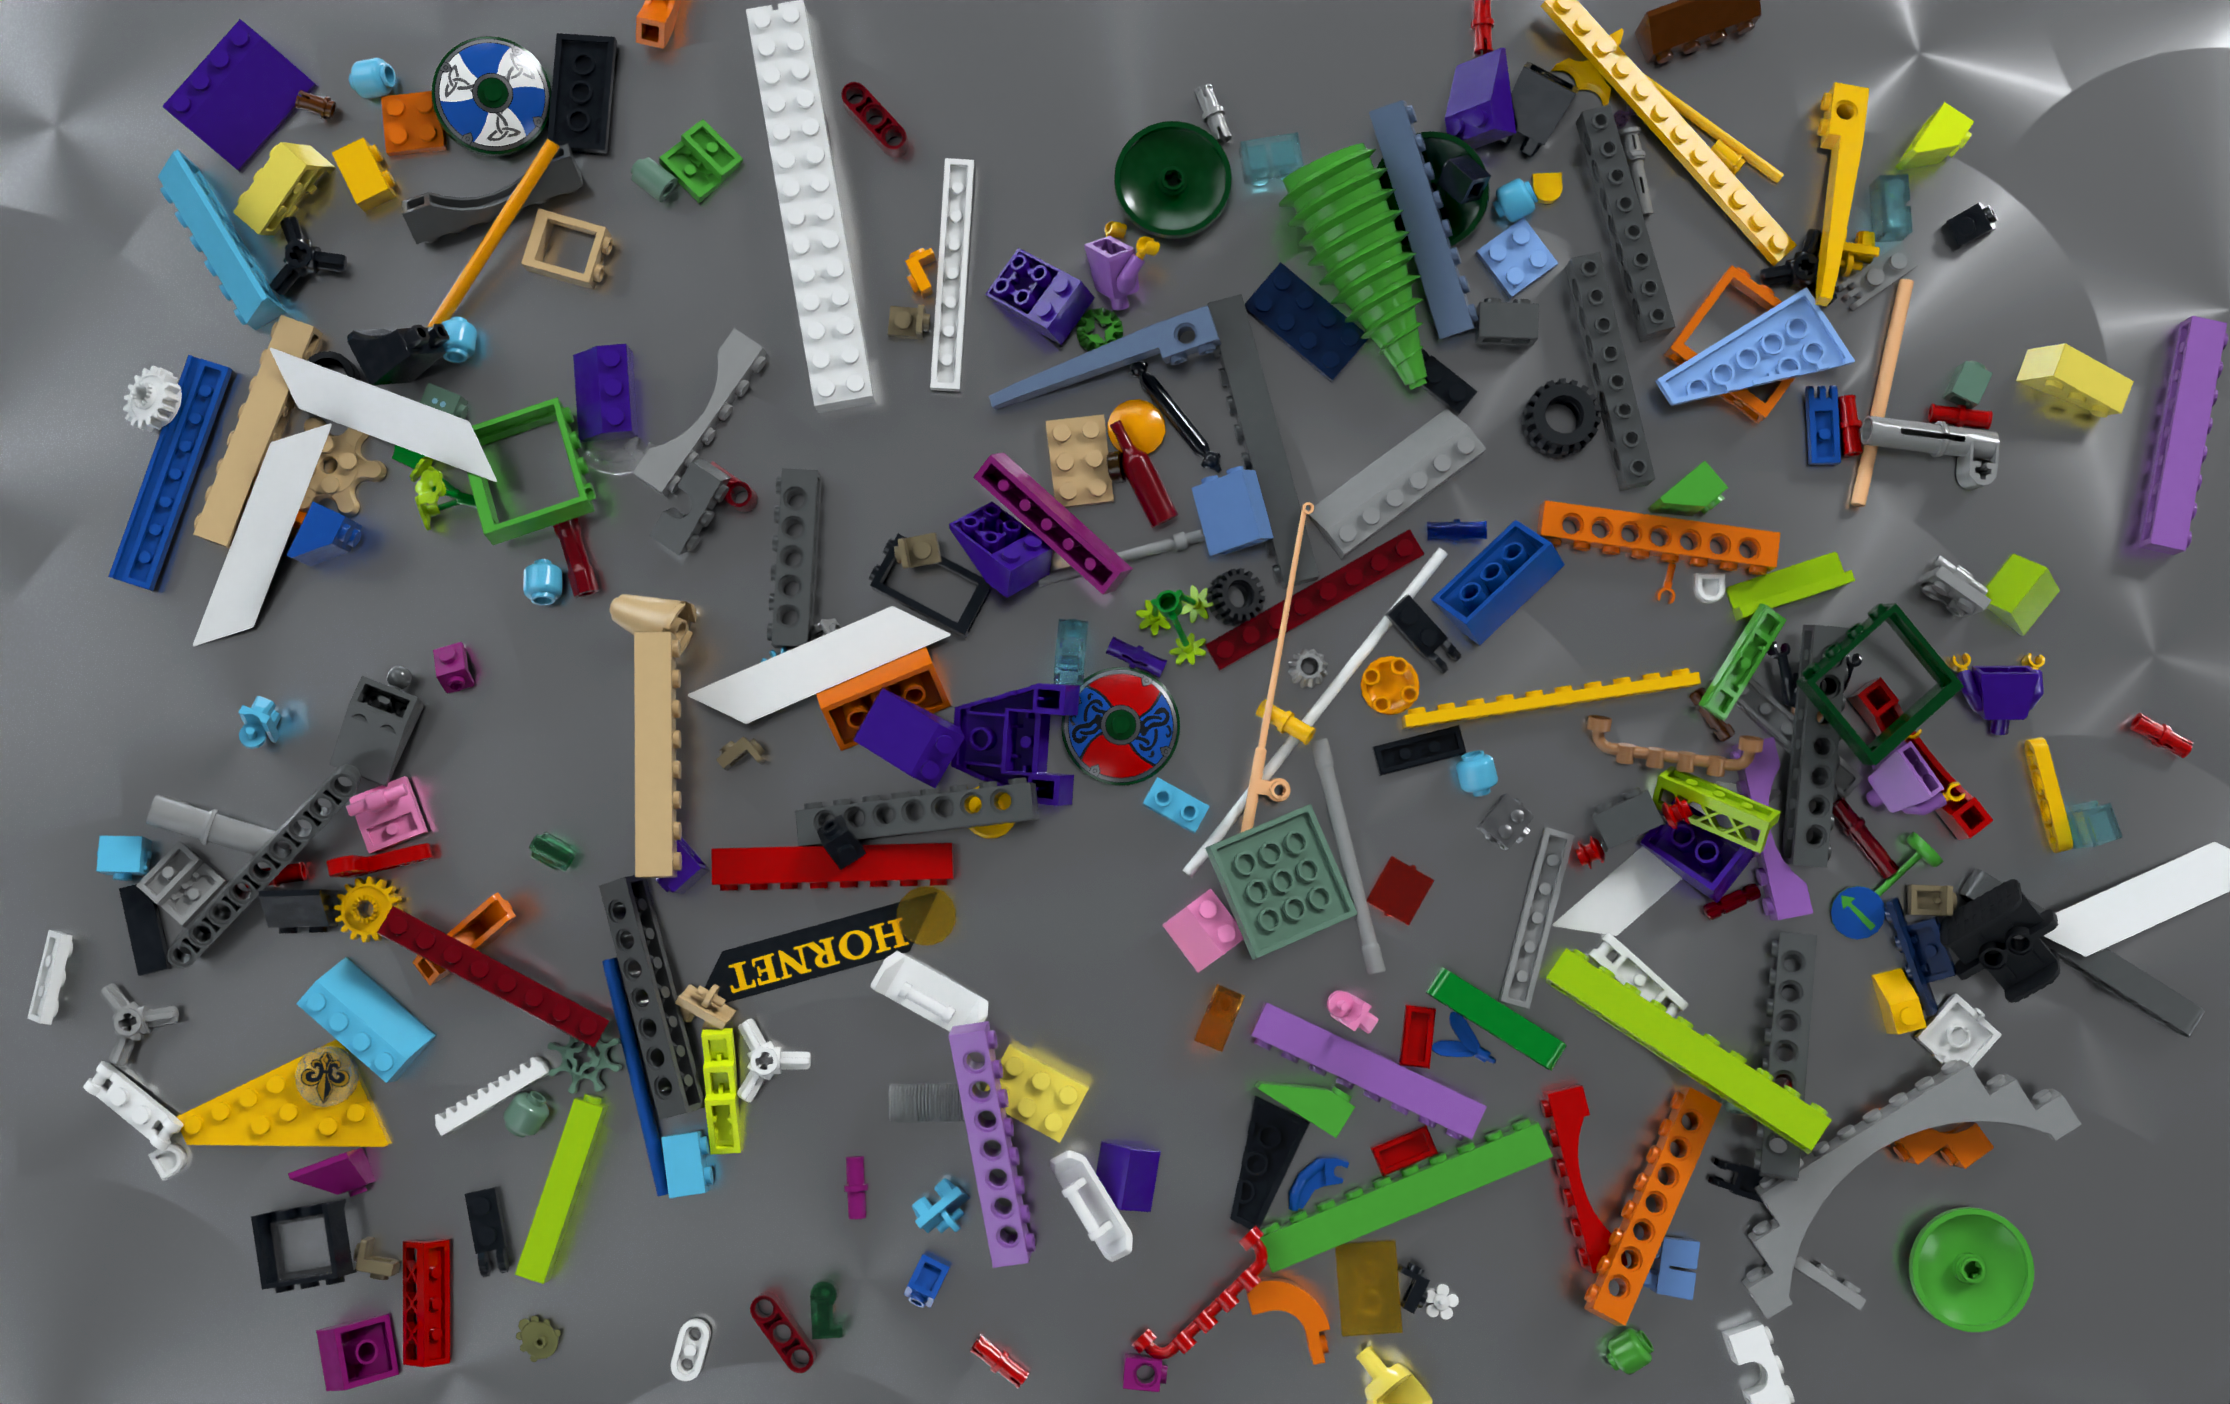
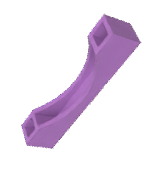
(1784, 891)

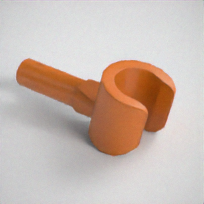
(1667, 585)

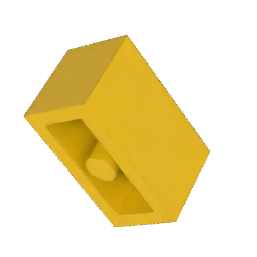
(364, 174)

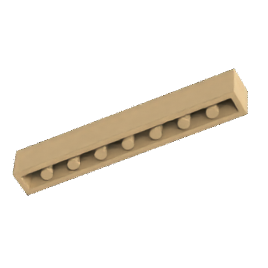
(259, 424)
(656, 755)

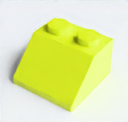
(1938, 138)

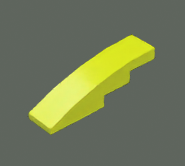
(721, 1091)

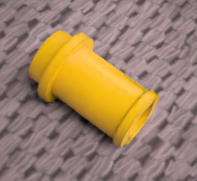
(1728, 156)

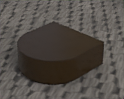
(1114, 462)

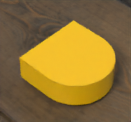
(1547, 186)

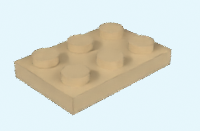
(1079, 461)

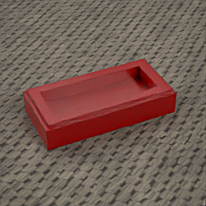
(1417, 1036)
(1404, 1150)

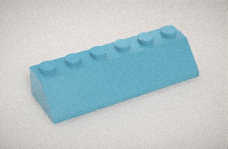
(219, 241)

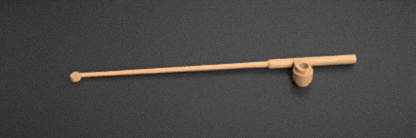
(1256, 783)

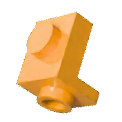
(917, 279)

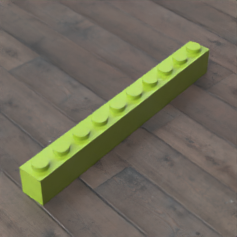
(1688, 1050)

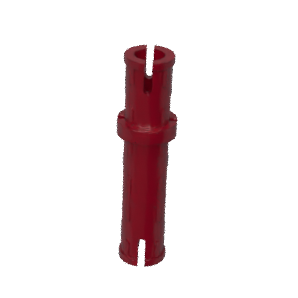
(1868, 844)

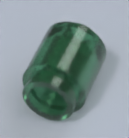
(552, 852)

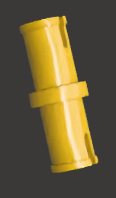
(1288, 723)

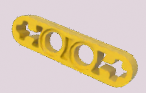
(2048, 794)

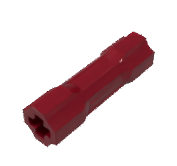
(580, 572)

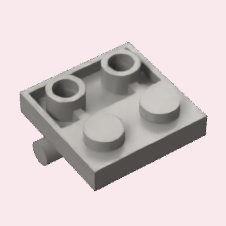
(1954, 588)

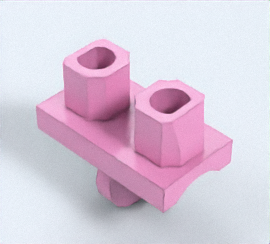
(1351, 1011)

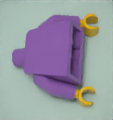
(1116, 264)
(1907, 782)

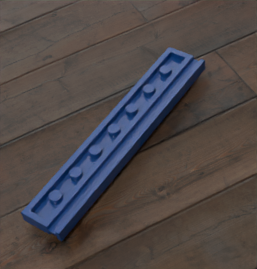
(170, 475)

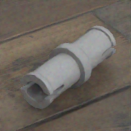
(1213, 113)

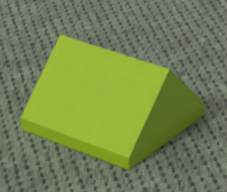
(2021, 592)

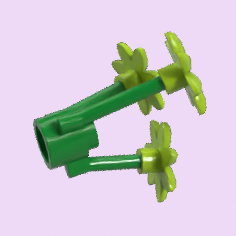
(1169, 606)

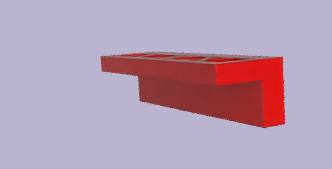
(429, 1303)

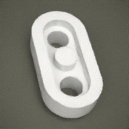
(690, 1348)

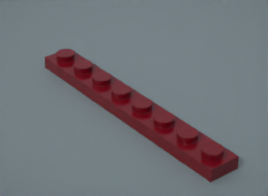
(1315, 599)
(493, 977)

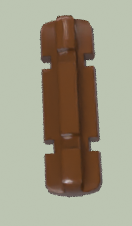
(1723, 730)

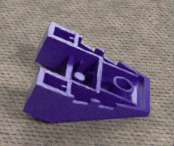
(1011, 738)

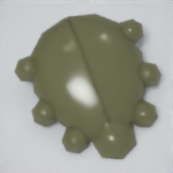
(538, 1338)

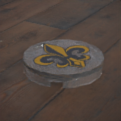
(326, 1076)

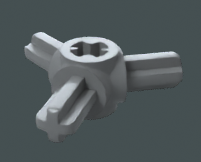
(126, 1011)

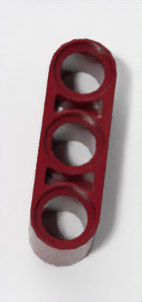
(871, 107)
(784, 1347)

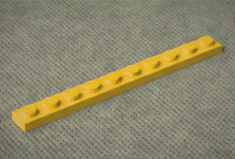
(1563, 696)

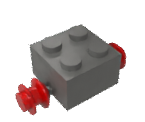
(1627, 820)

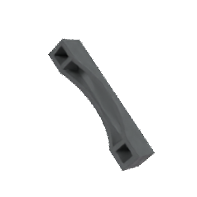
(436, 215)

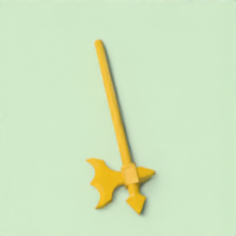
(1589, 78)

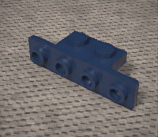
(1923, 951)

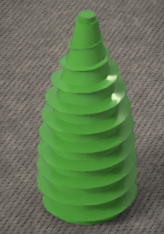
(1360, 249)

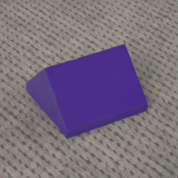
(1128, 1175)

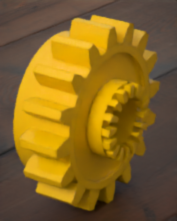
(353, 907)

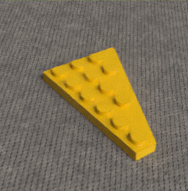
(275, 1114)

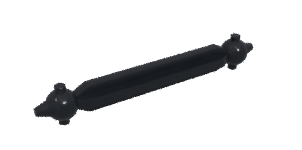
(1175, 415)

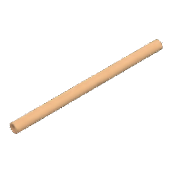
(1883, 387)

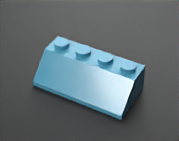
(366, 1020)

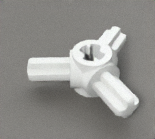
(781, 1060)

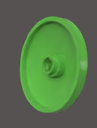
(1971, 1269)

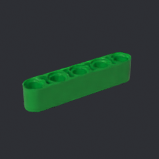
(1496, 1019)

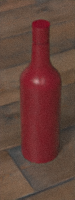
(1144, 480)

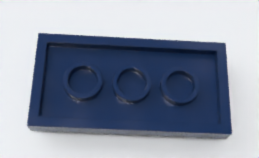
(1305, 322)

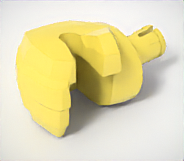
(1391, 1383)

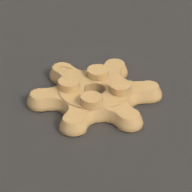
(350, 471)

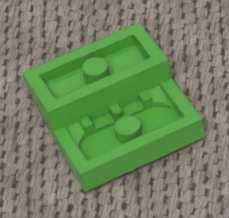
(701, 160)

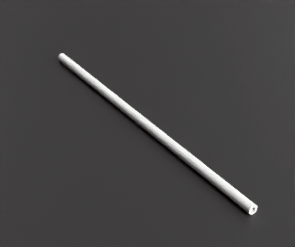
(1316, 711)

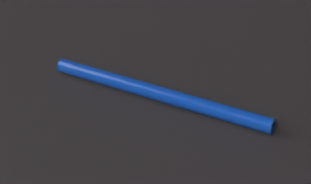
(636, 1074)

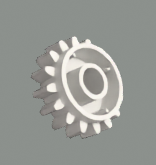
(153, 399)

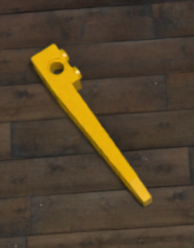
(1845, 142)

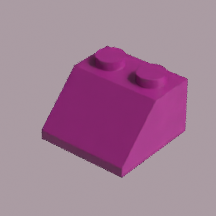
(357, 1353)

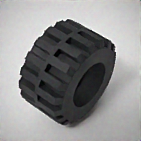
(1574, 398)

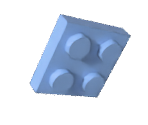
(1516, 258)

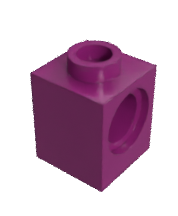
(1133, 1382)

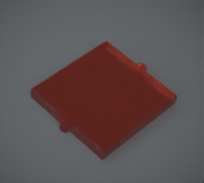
(1400, 890)

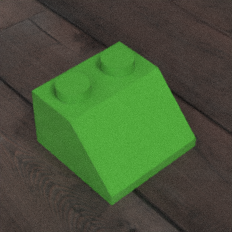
(1694, 493)

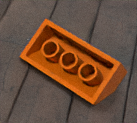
(908, 677)

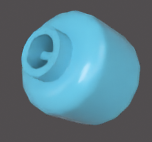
(372, 78)
(1515, 200)
(461, 341)
(542, 582)
(1476, 773)

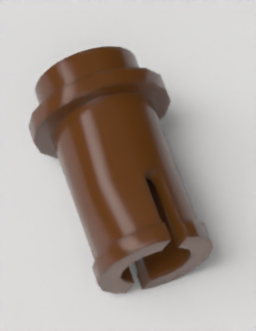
(322, 106)

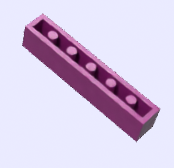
(1053, 523)

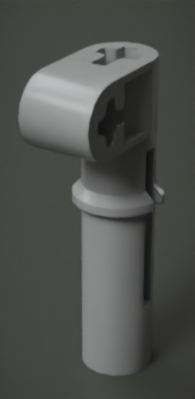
(1939, 440)
(208, 825)

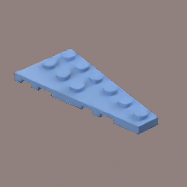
(1773, 347)

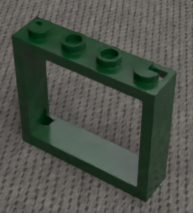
(1910, 720)

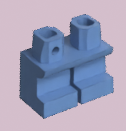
(1670, 1280)

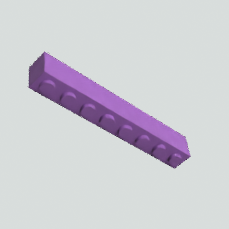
(2184, 435)
(1367, 1070)

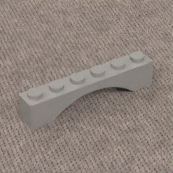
(666, 463)

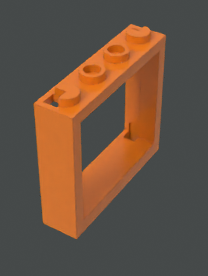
(1764, 296)

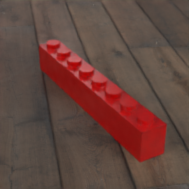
(815, 866)

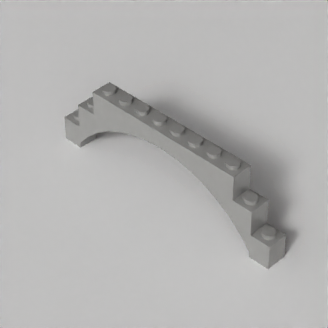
(1938, 1100)

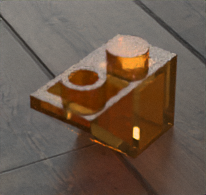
(1218, 1018)

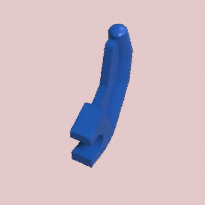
(1314, 1176)

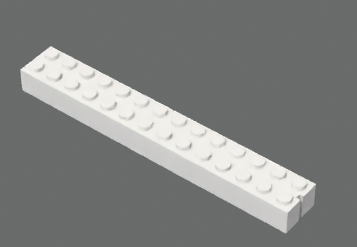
(810, 207)

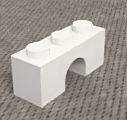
(1753, 1344)

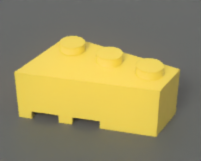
(280, 185)
(2075, 379)

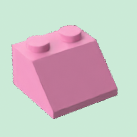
(1204, 930)

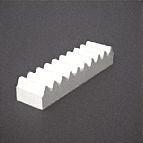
(492, 1095)

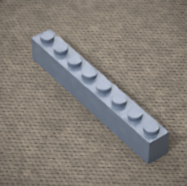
(1422, 217)

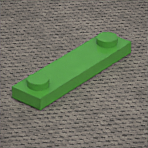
(1742, 662)

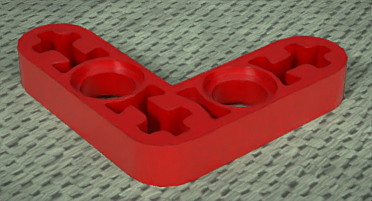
(357, 866)

